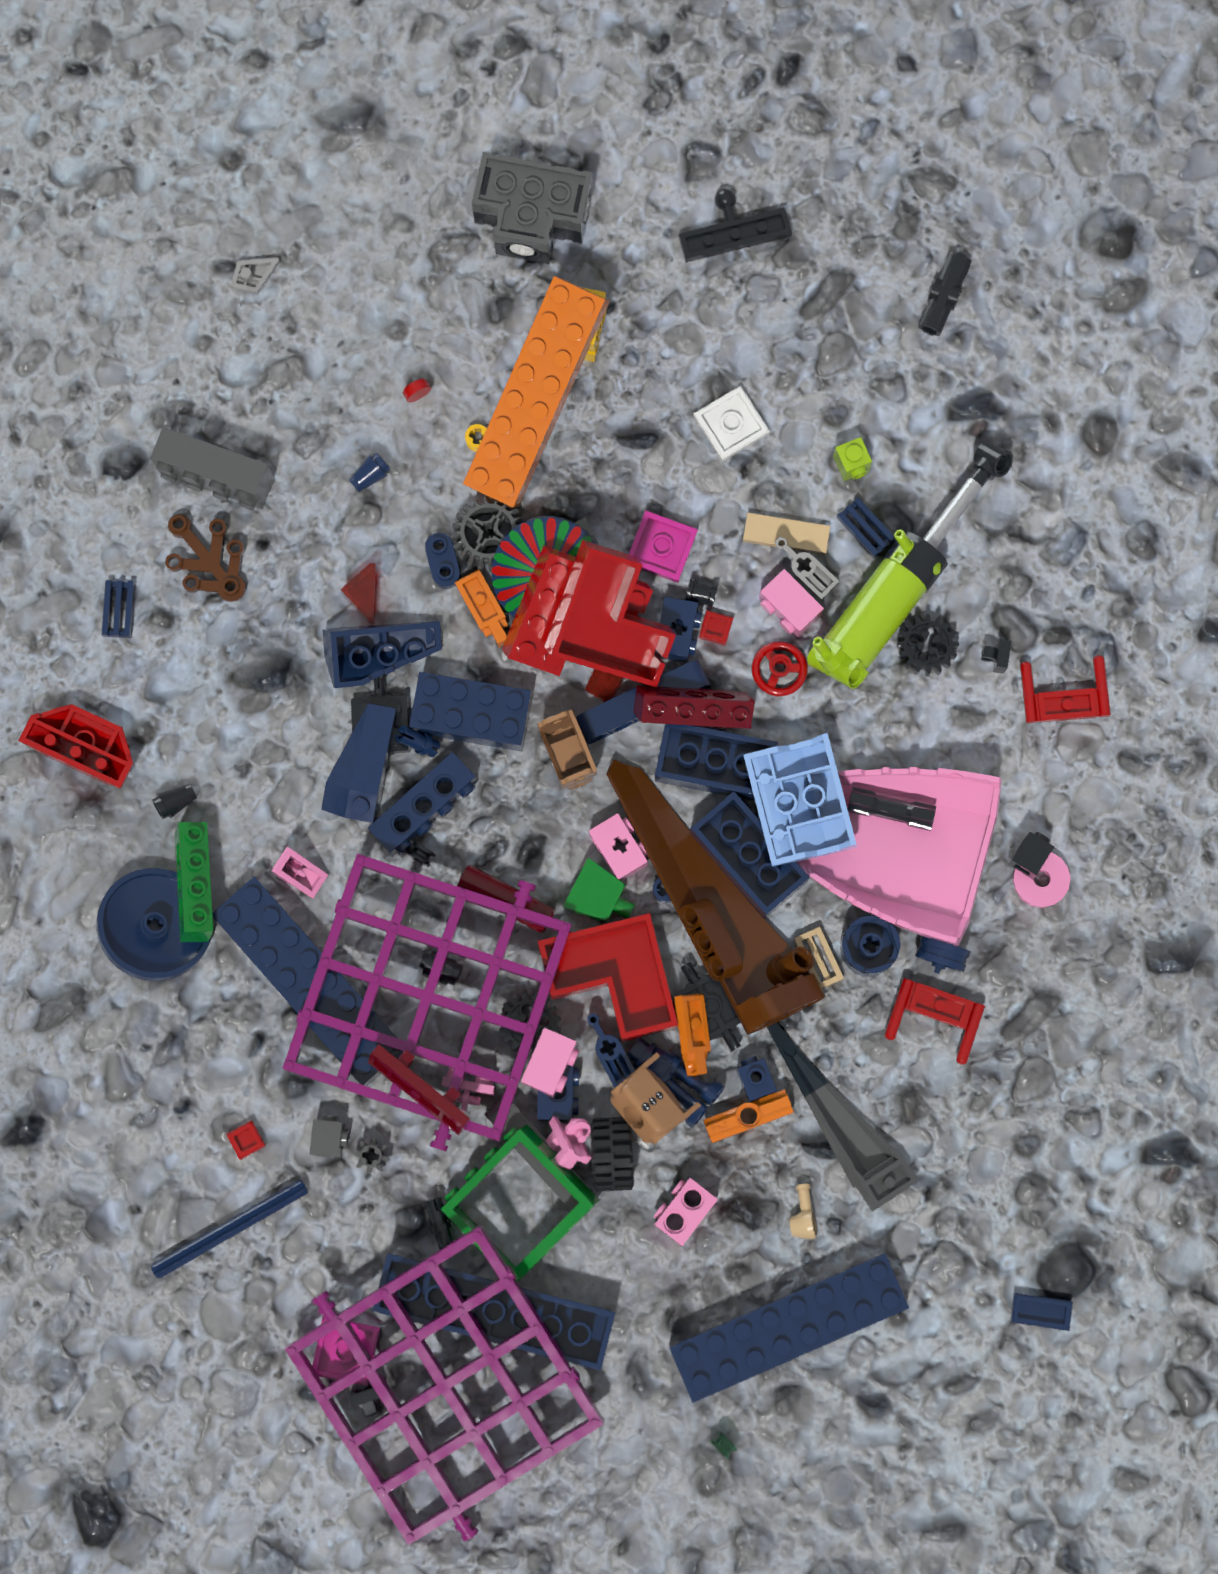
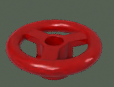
(768, 651)

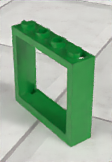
(546, 1156)

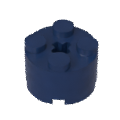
(876, 931)

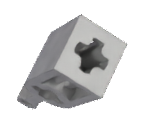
(807, 577)

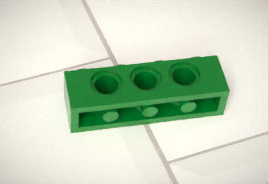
(193, 882)

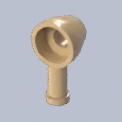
(804, 1223)

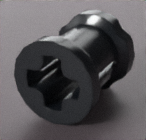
(701, 593)

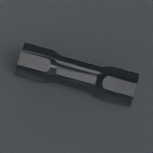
(911, 813)

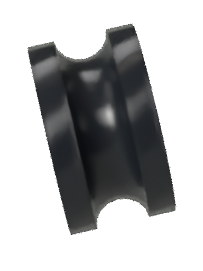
(421, 854)

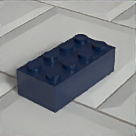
(471, 711)
(707, 759)
(739, 848)

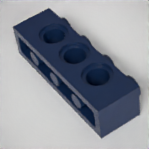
(450, 770)

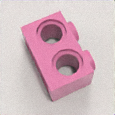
(691, 1215)

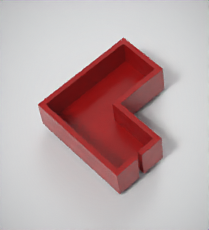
(539, 606)
(594, 624)
(628, 963)

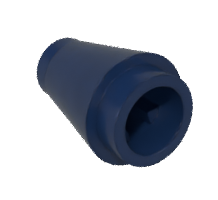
(370, 472)

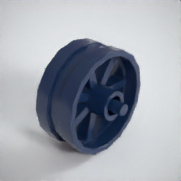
(942, 954)

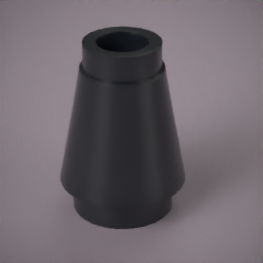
(173, 801)

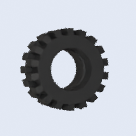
(612, 1154)

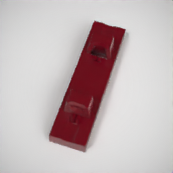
(399, 1073)

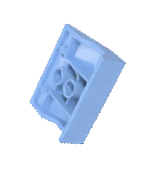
(800, 801)

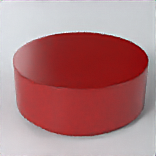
(416, 390)

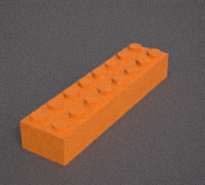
(536, 392)

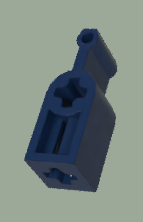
(608, 1061)

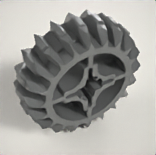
(468, 521)

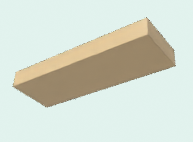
(798, 534)

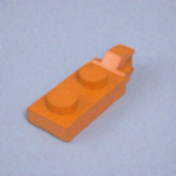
(483, 606)
(693, 1032)

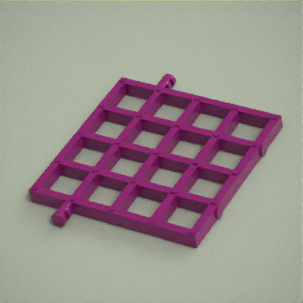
(428, 996)
(444, 1385)

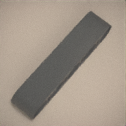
(518, 1119)

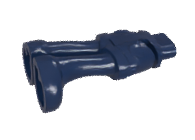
(670, 1066)

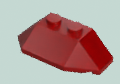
(81, 743)

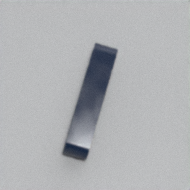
(618, 712)

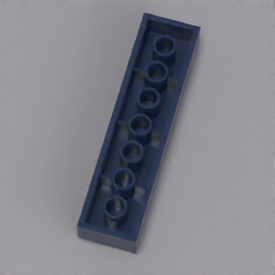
(290, 962)
(576, 1327)
(788, 1327)

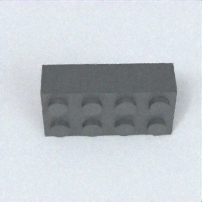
(212, 469)

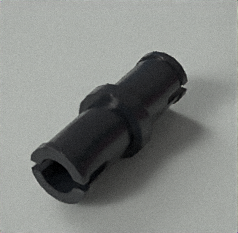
(440, 1225)

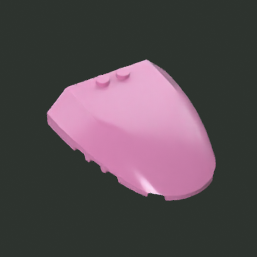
(909, 873)

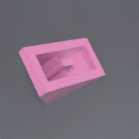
(299, 872)

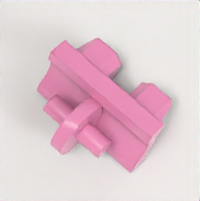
(480, 1086)
(569, 1141)

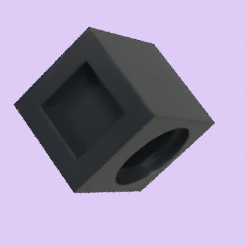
(1032, 854)

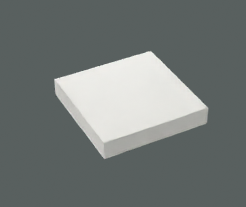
(731, 423)

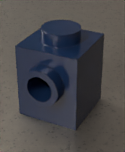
(755, 1079)

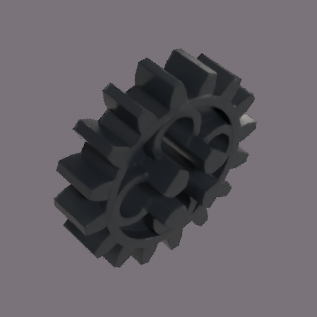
(920, 630)
(516, 1014)

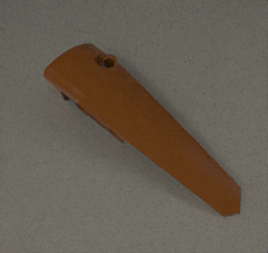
(732, 938)

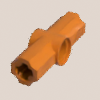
(766, 1109)

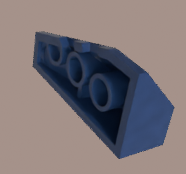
(367, 652)
(359, 773)

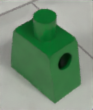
(598, 895)

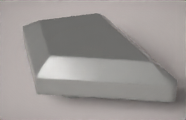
(253, 274)

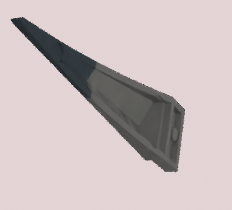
(864, 1154)

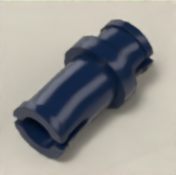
(419, 742)

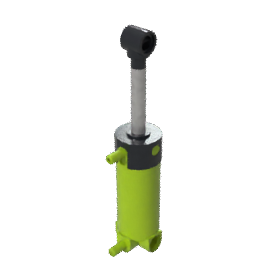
(898, 583)

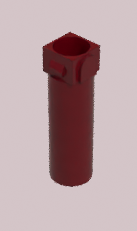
(485, 884)

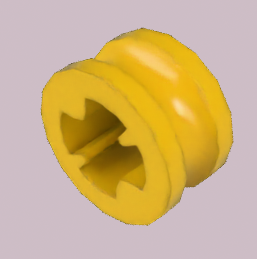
(472, 430)

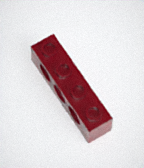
(693, 707)

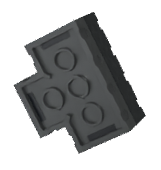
(531, 205)

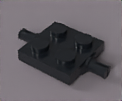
(400, 702)
(719, 1011)

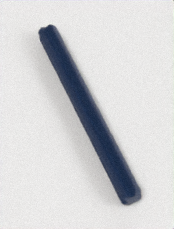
(229, 1229)

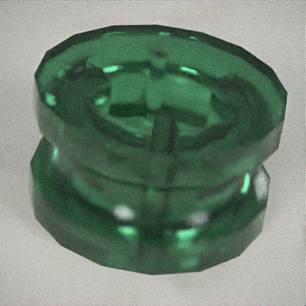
(723, 1445)

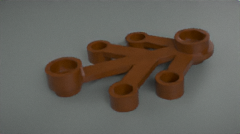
(208, 561)

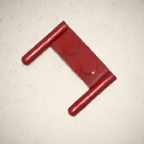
(1068, 703)
(939, 1007)

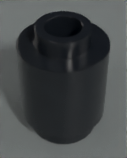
(450, 972)

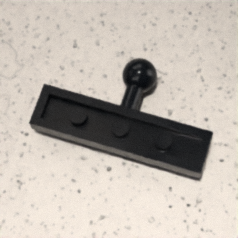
(734, 233)

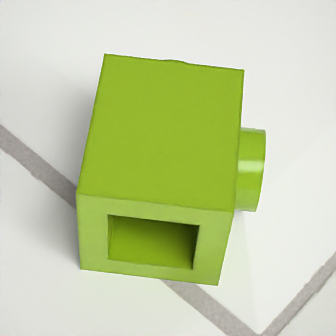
(852, 459)

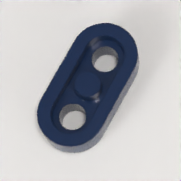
(442, 560)

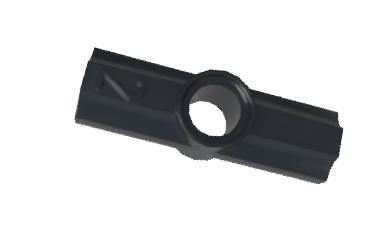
(944, 294)

